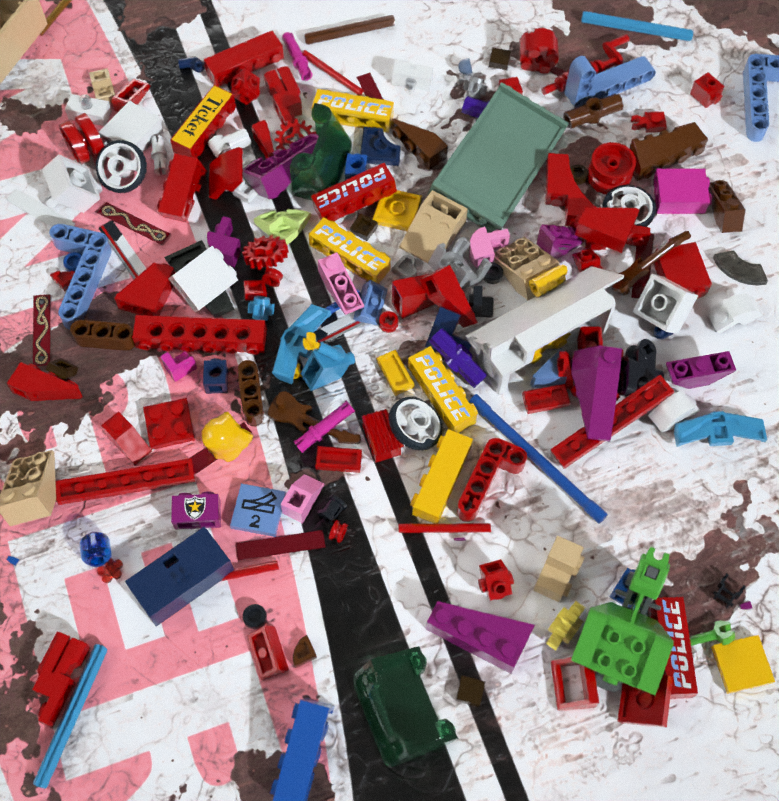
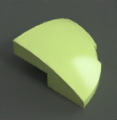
(283, 224)

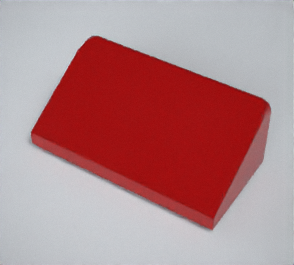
(267, 652)

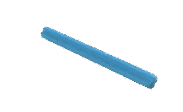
(637, 26)
(70, 716)

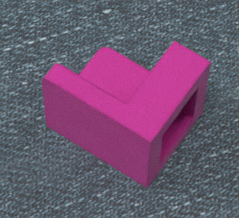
(179, 365)

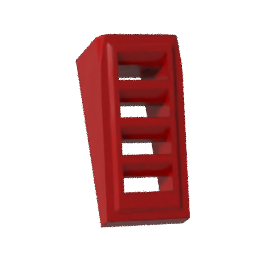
(128, 94)
(262, 138)

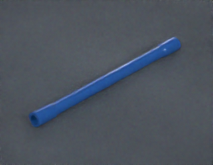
(587, 504)

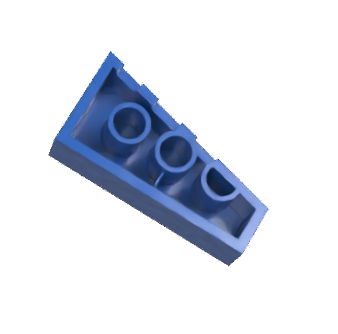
(302, 750)

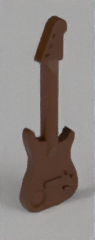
(640, 266)
(288, 409)

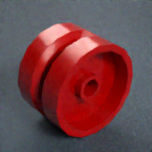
(81, 137)
(611, 166)

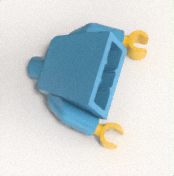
(324, 364)

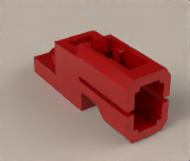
(285, 94)
(55, 673)

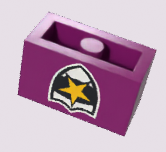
(196, 511)

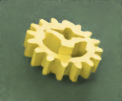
(565, 625)

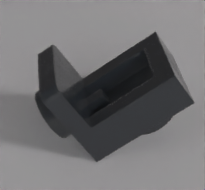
(481, 305)

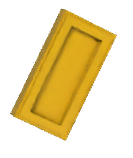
(395, 372)

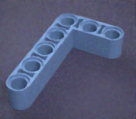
(756, 73)
(586, 84)
(85, 270)

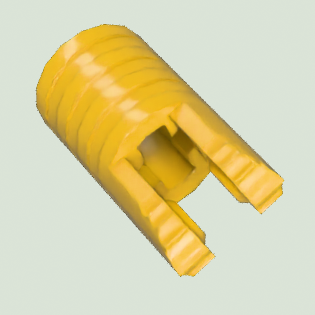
(548, 280)

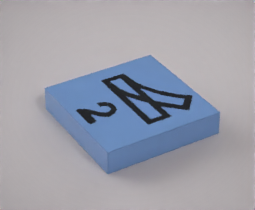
(257, 510)

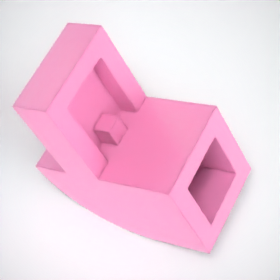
(483, 244)

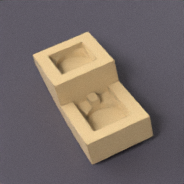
(102, 85)

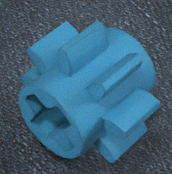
(261, 308)

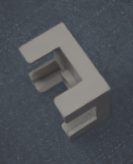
(464, 270)

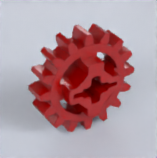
(286, 140)
(265, 252)

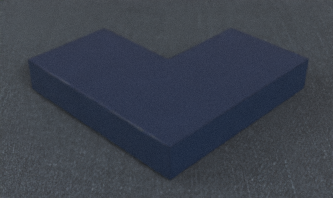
(448, 320)

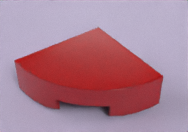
(62, 278)

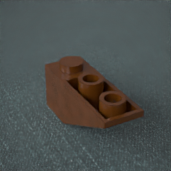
(423, 144)
(726, 206)

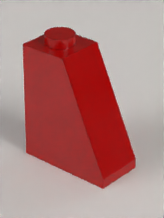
(606, 226)
(148, 291)
(409, 296)

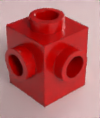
(245, 86)
(495, 580)

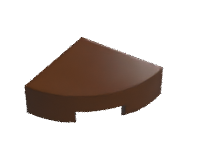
(303, 652)

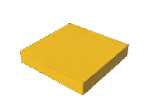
(397, 210)
(743, 664)

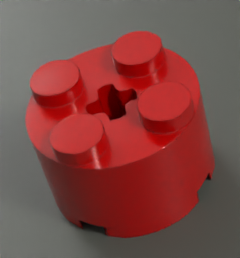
(539, 50)

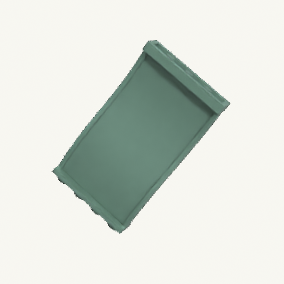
(499, 157)

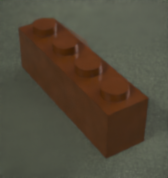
(667, 149)

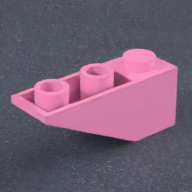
(339, 283)

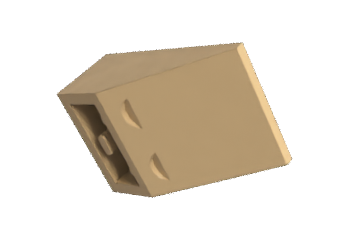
(435, 223)
(523, 262)
(29, 489)

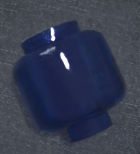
(95, 549)

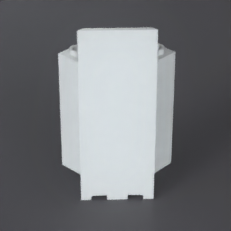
(515, 336)

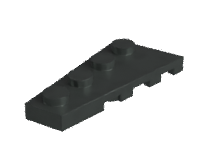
(179, 259)

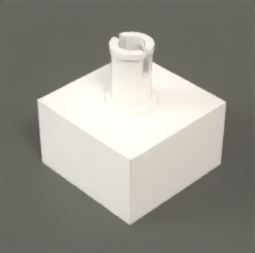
(70, 184)
(665, 303)

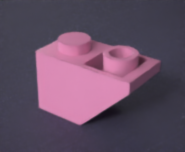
(301, 498)

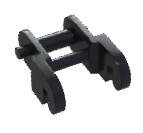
(736, 595)

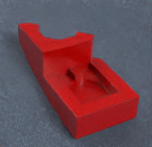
(564, 367)

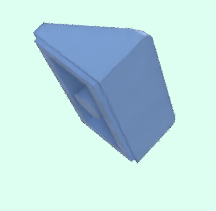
(373, 298)

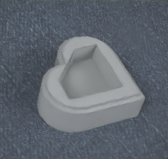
(405, 267)

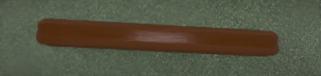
(349, 29)

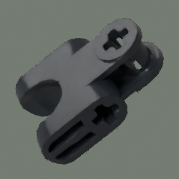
(638, 367)

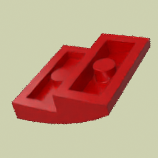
(225, 172)

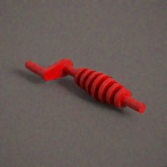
(614, 60)

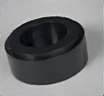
(494, 274)
(254, 616)

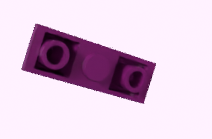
(558, 240)
(700, 370)

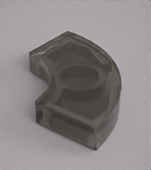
(739, 269)

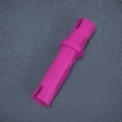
(299, 61)
(324, 426)

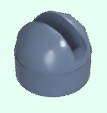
(465, 66)

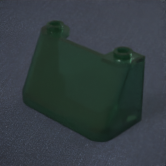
(328, 161)
(400, 707)

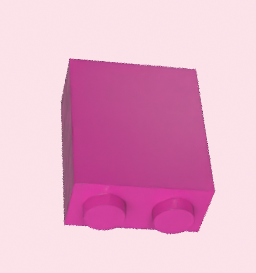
(681, 191)

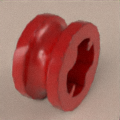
(272, 277)
(391, 316)
(338, 531)

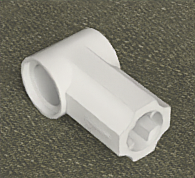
(221, 144)

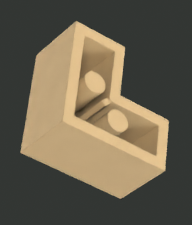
(561, 563)

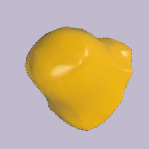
(225, 437)

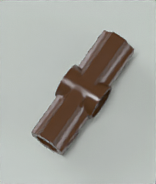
(593, 110)

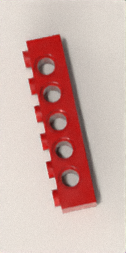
(191, 327)

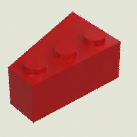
(180, 187)

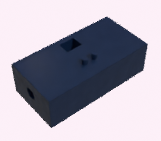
(180, 576)

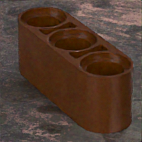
(95, 329)
(247, 384)

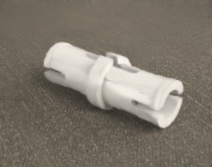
(159, 155)

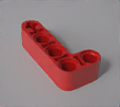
(485, 480)

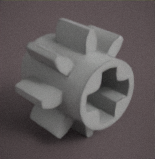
(475, 87)

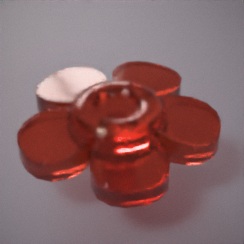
(110, 570)

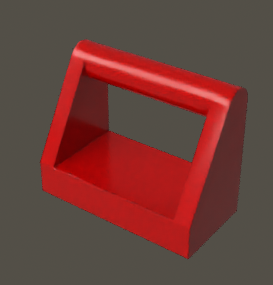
(589, 686)

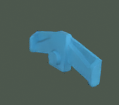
(292, 342)
(719, 429)

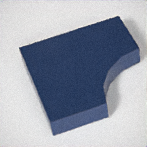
(378, 148)

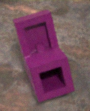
(227, 245)

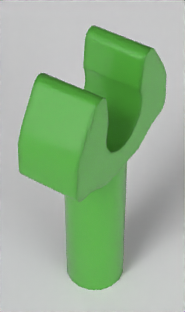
(715, 634)

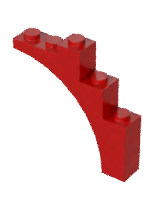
(563, 191)

